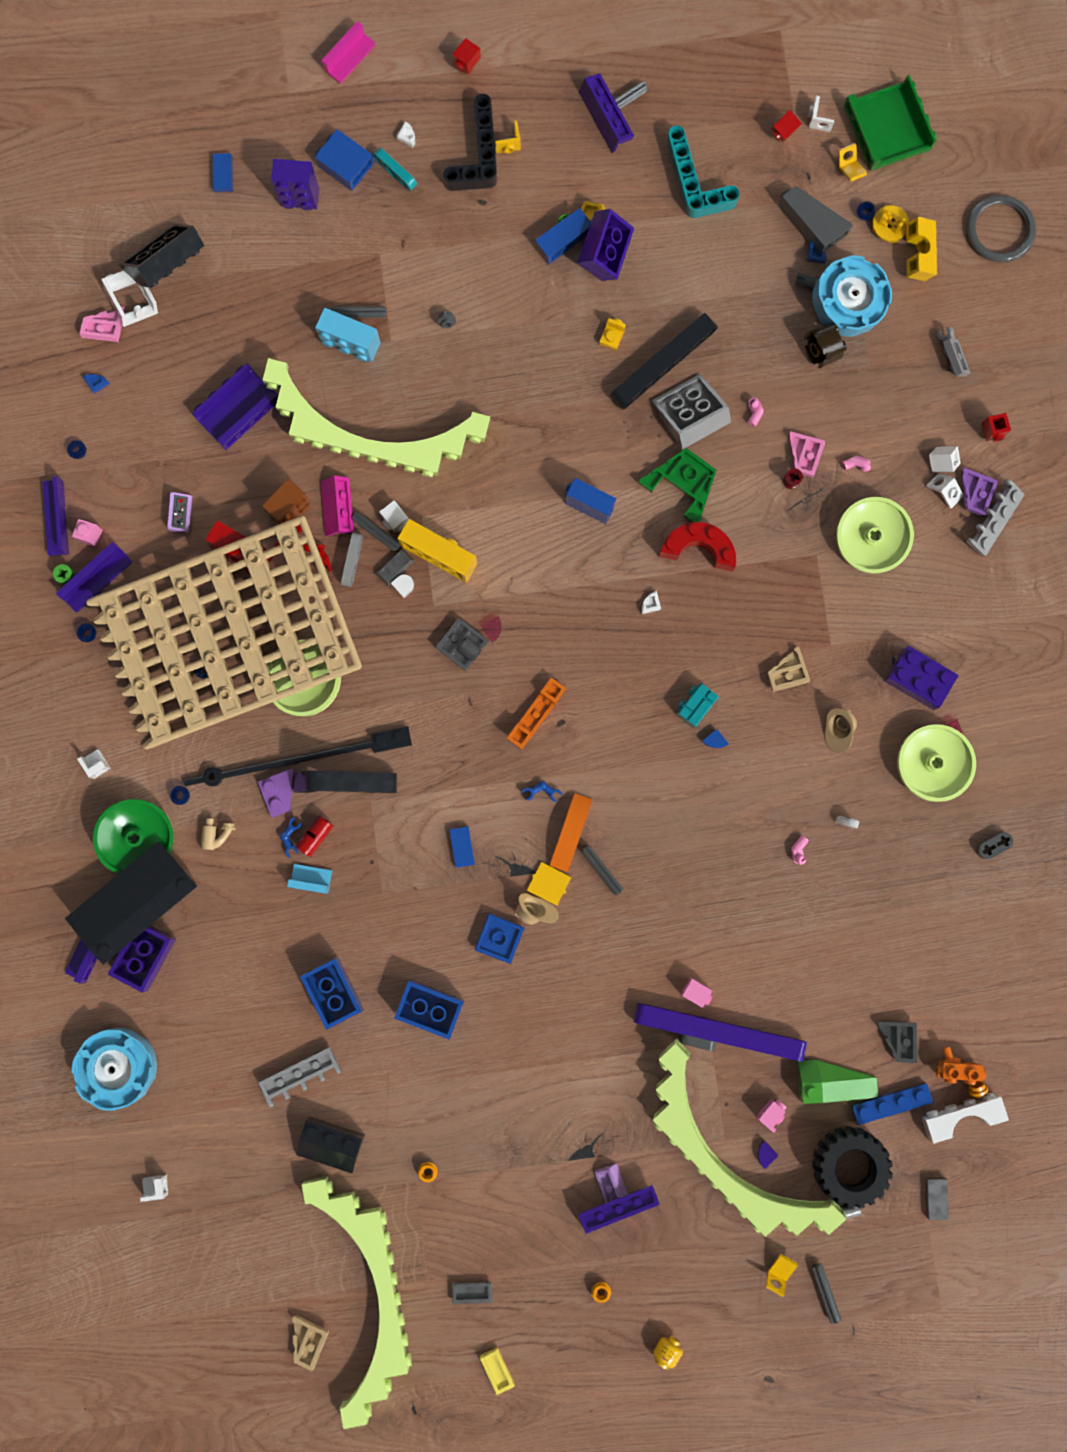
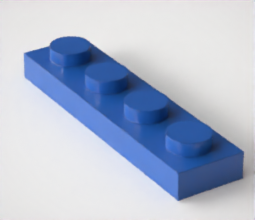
(892, 1103)

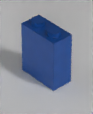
(344, 159)
(589, 500)

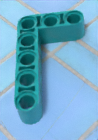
(690, 179)

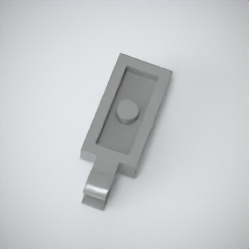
(954, 353)

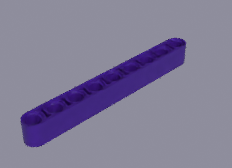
(720, 1032)

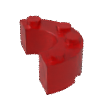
(701, 535)

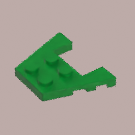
(689, 475)

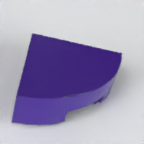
(766, 1154)

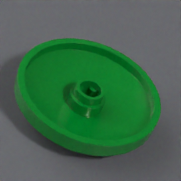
(129, 831)

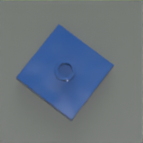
(499, 938)

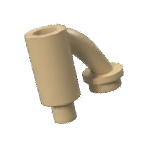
(209, 833)

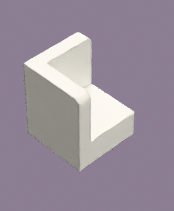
(944, 459)
(94, 764)
(154, 1188)

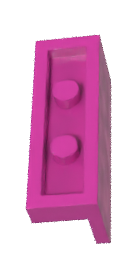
(347, 53)
(337, 505)

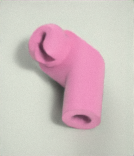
(756, 410)
(858, 461)
(797, 850)

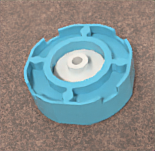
(852, 295)
(118, 1087)

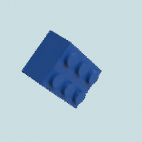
(332, 993)
(429, 1009)

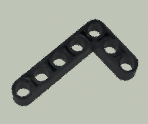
(485, 149)
(344, 781)

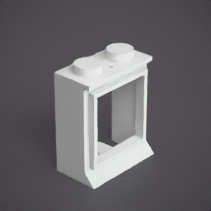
(120, 280)

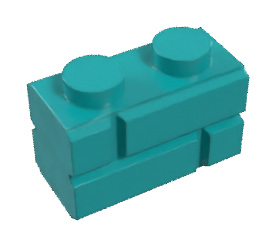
(697, 705)

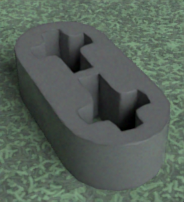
(992, 842)
(697, 1042)

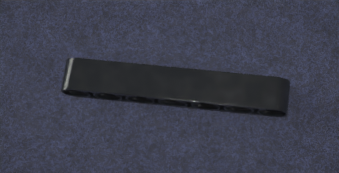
(663, 361)

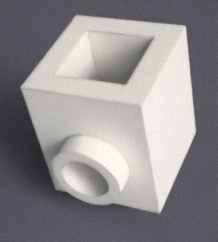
(394, 517)

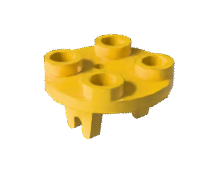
(884, 218)

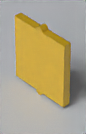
(549, 883)

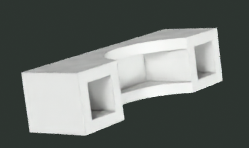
(940, 1124)

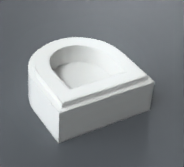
(403, 584)

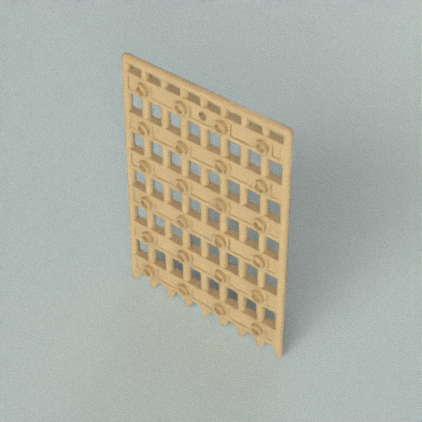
(240, 627)

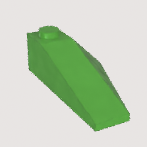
(831, 1083)

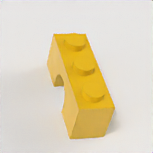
(923, 235)

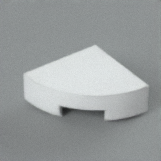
(406, 135)
(651, 603)
(851, 823)

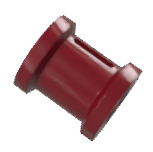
(787, 478)

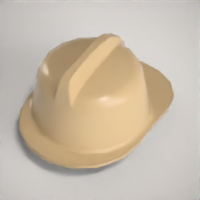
(840, 729)
(534, 909)

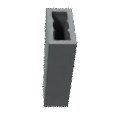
(814, 219)

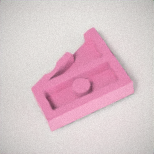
(102, 326)
(806, 453)

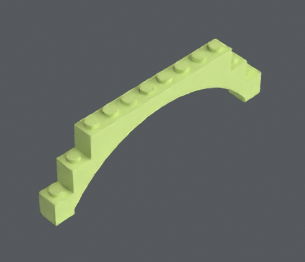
(413, 456)
(759, 1206)
(369, 1233)

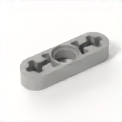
(352, 559)

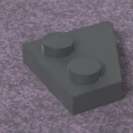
(901, 1039)

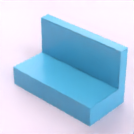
(310, 879)

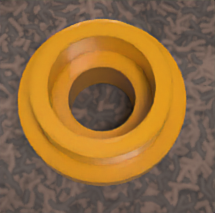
(978, 1090)
(427, 1178)
(601, 1298)

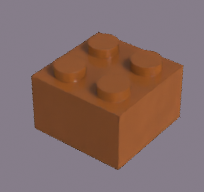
(286, 503)

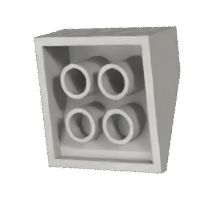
(692, 411)

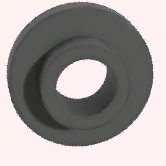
(446, 319)

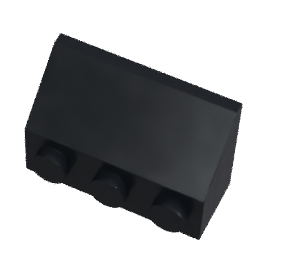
(330, 1144)

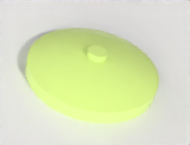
(874, 535)
(310, 700)
(936, 763)

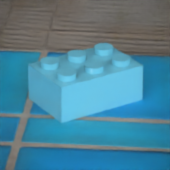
(348, 335)

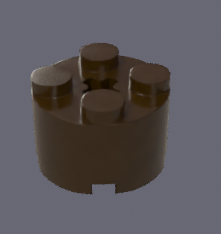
(825, 345)

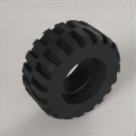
(874, 1181)

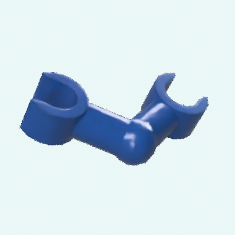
(542, 786)
(285, 837)

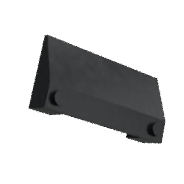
(130, 902)

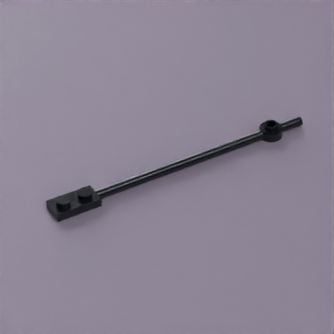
(380, 742)

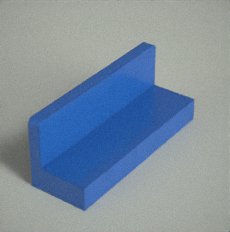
(564, 236)

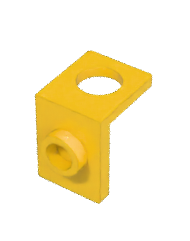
(509, 145)
(850, 167)
(780, 1272)

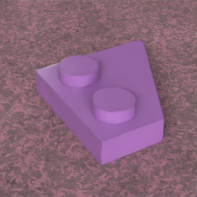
(977, 491)
(278, 792)

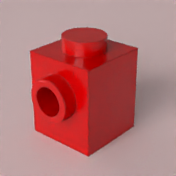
(466, 56)
(785, 126)
(996, 427)

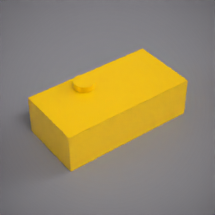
(437, 550)

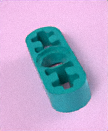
(394, 169)

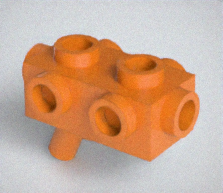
(953, 1069)

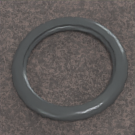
(1007, 200)

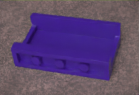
(235, 406)

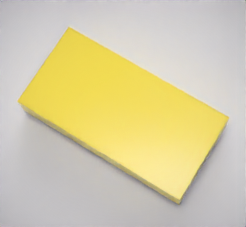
(497, 1370)

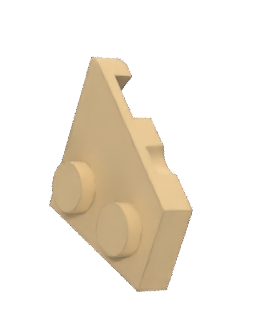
(789, 672)
(308, 1342)

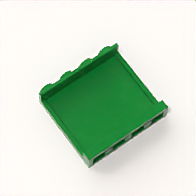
(890, 124)

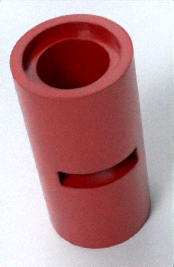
(314, 836)

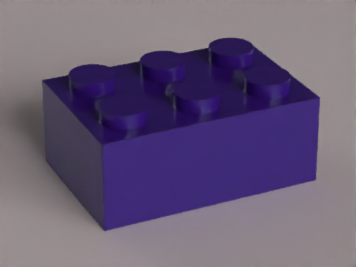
(295, 184)
(606, 245)
(921, 678)
(142, 959)

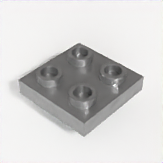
(462, 644)

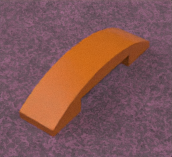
(536, 713)
(571, 832)

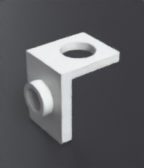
(814, 121)
(949, 489)

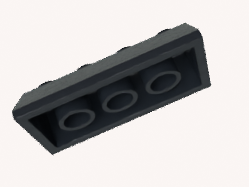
(163, 255)

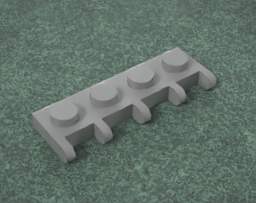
(996, 518)
(298, 1074)

